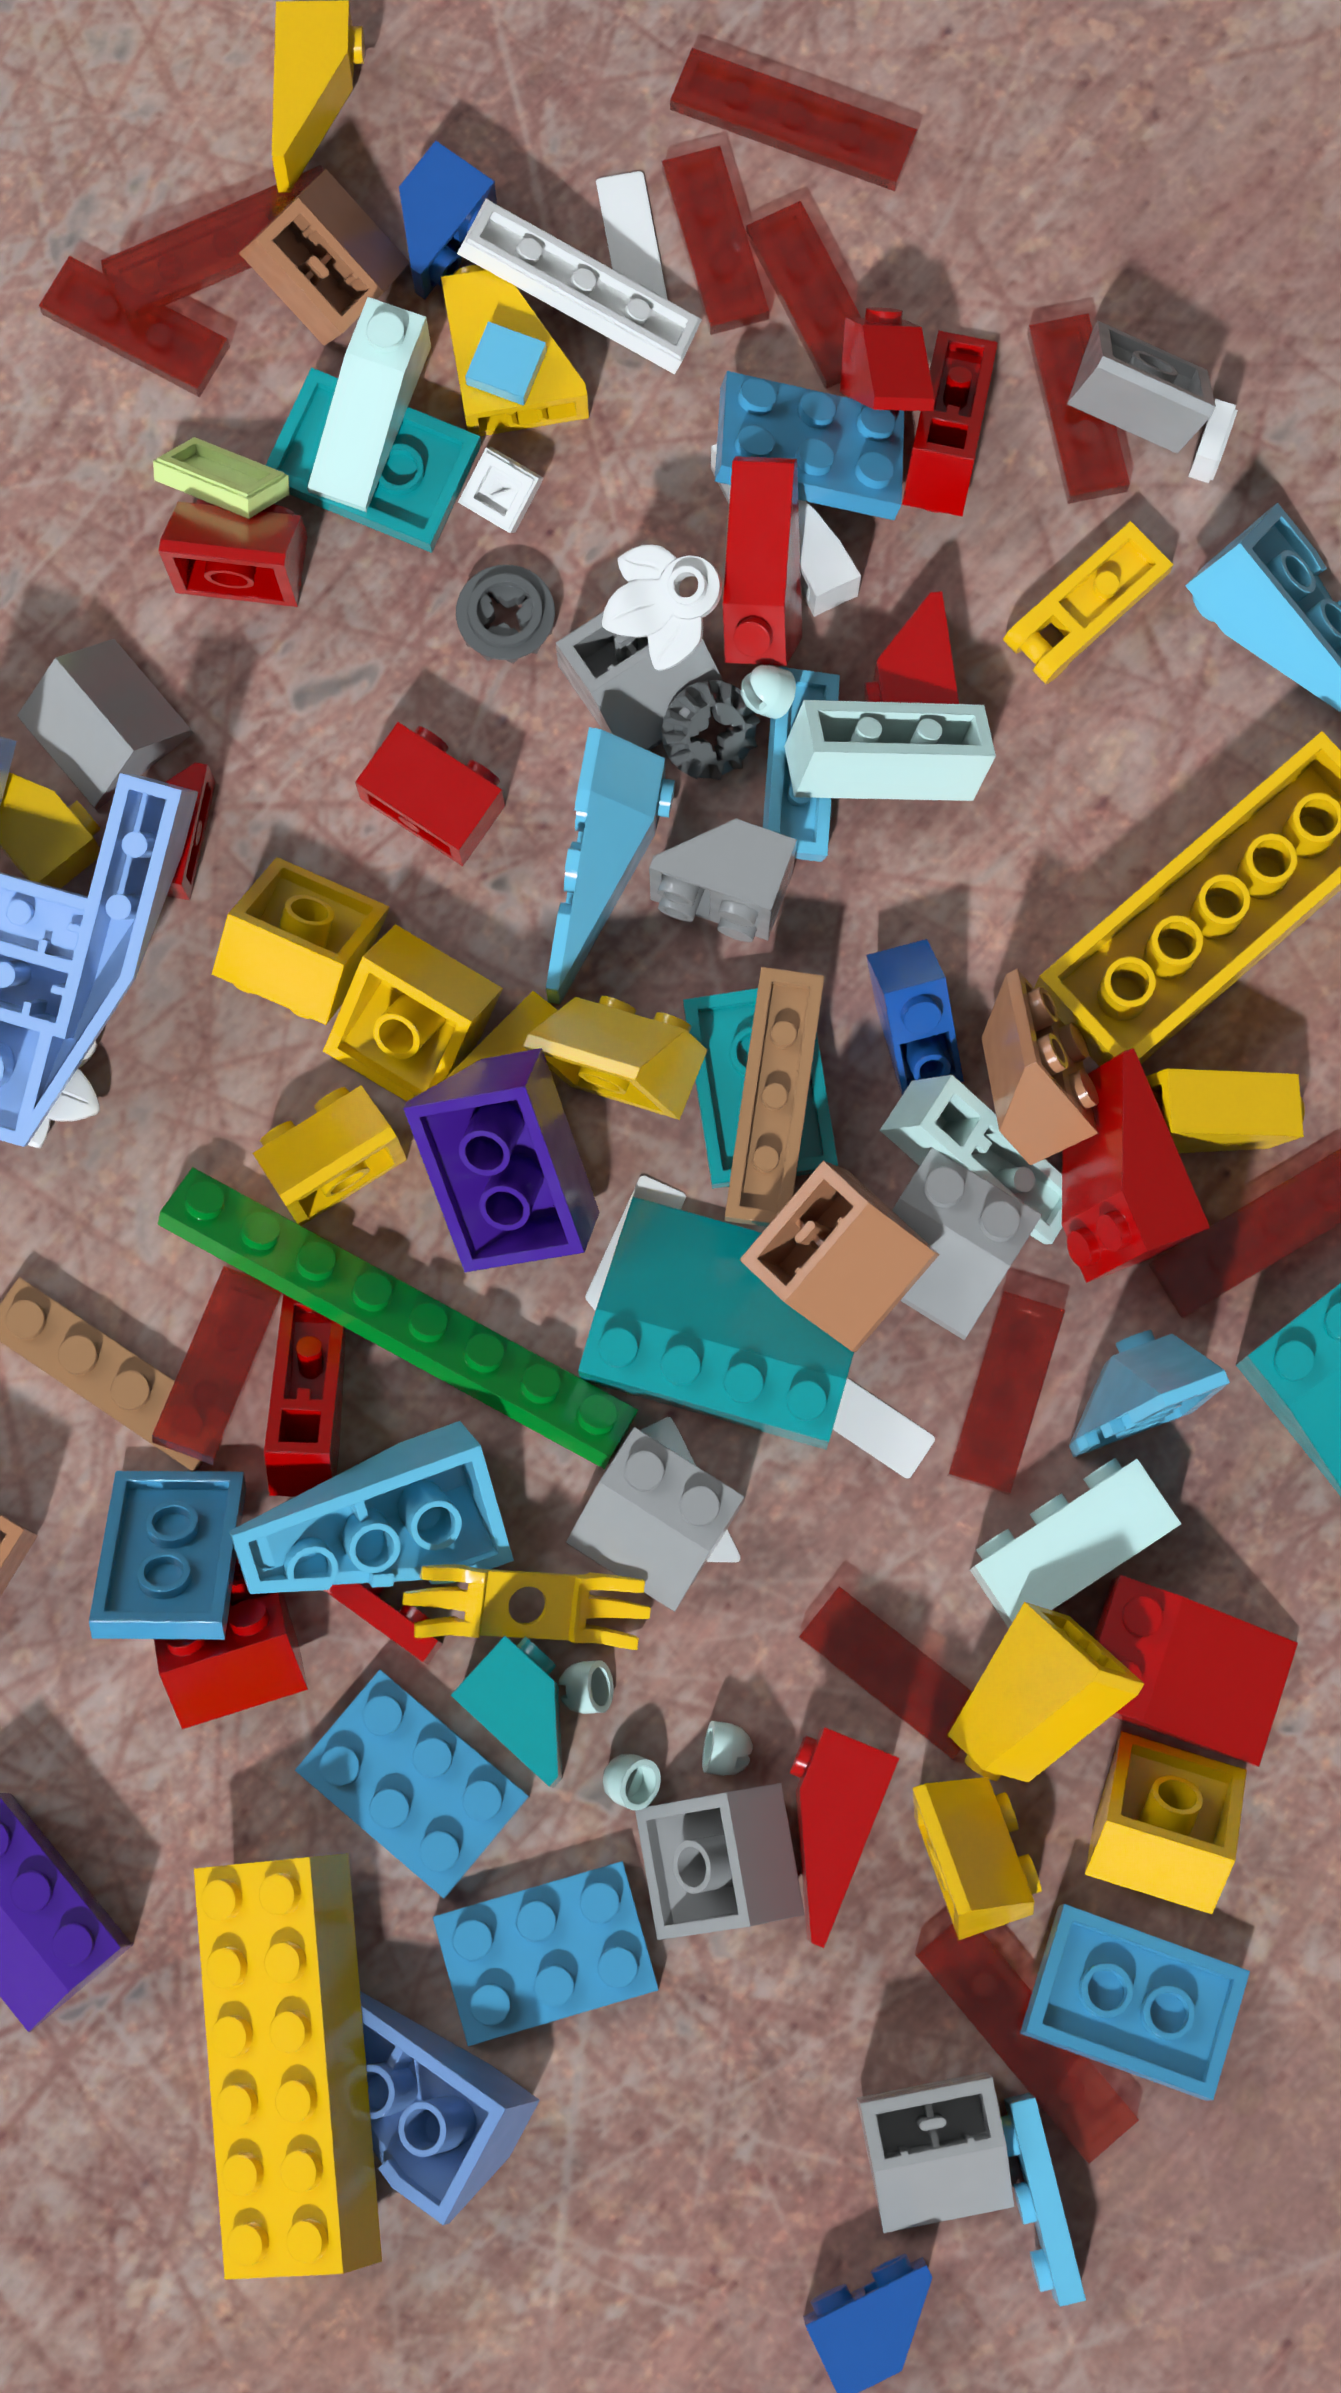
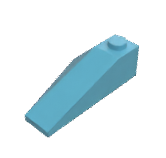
(1273, 603)
(616, 818)
(1145, 1388)
(381, 1520)

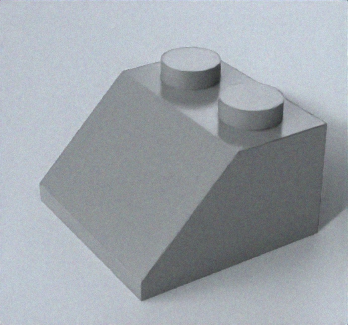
(974, 1232)
(655, 1518)
(719, 1862)

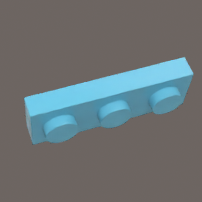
(783, 813)
(1040, 2201)

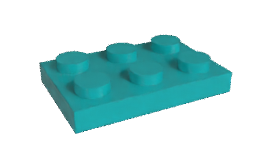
(417, 481)
(725, 1029)

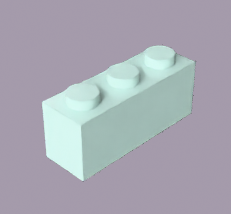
(889, 750)
(1074, 1540)

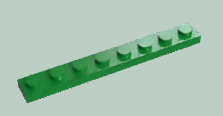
(398, 1317)

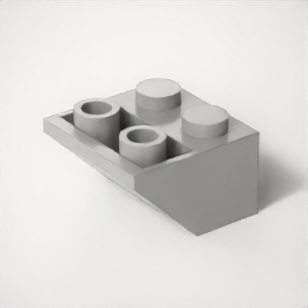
(622, 685)
(727, 877)
(936, 2151)

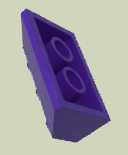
(504, 1162)
(50, 1922)

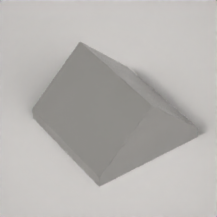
(1142, 388)
(101, 719)

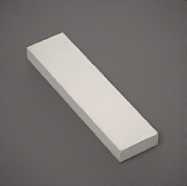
(579, 286)

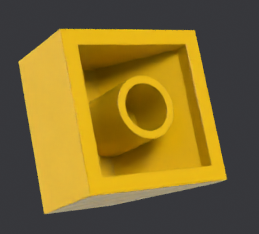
(298, 940)
(410, 1015)
(621, 1054)
(329, 1153)
(1167, 1823)
(974, 1855)

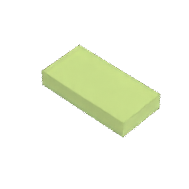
(221, 477)

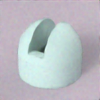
(769, 691)
(588, 1687)
(725, 1749)
(632, 1781)

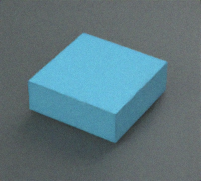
(506, 363)

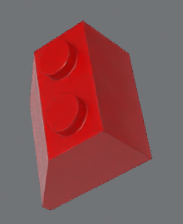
(235, 556)

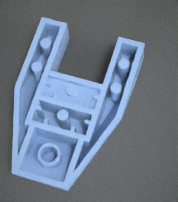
(75, 954)

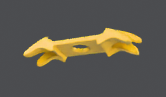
(563, 1614)

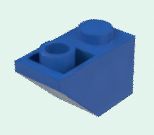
(438, 210)
(915, 1012)
(870, 2330)

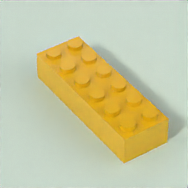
(1207, 912)
(287, 2068)

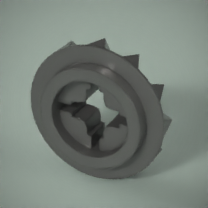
(509, 586)
(690, 714)

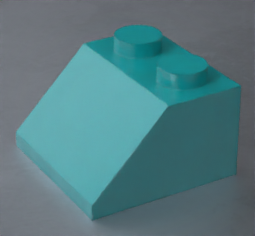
(518, 1704)

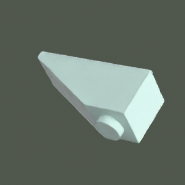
(369, 402)
(959, 1125)

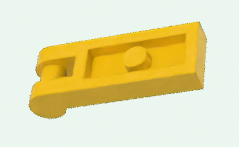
(1089, 601)

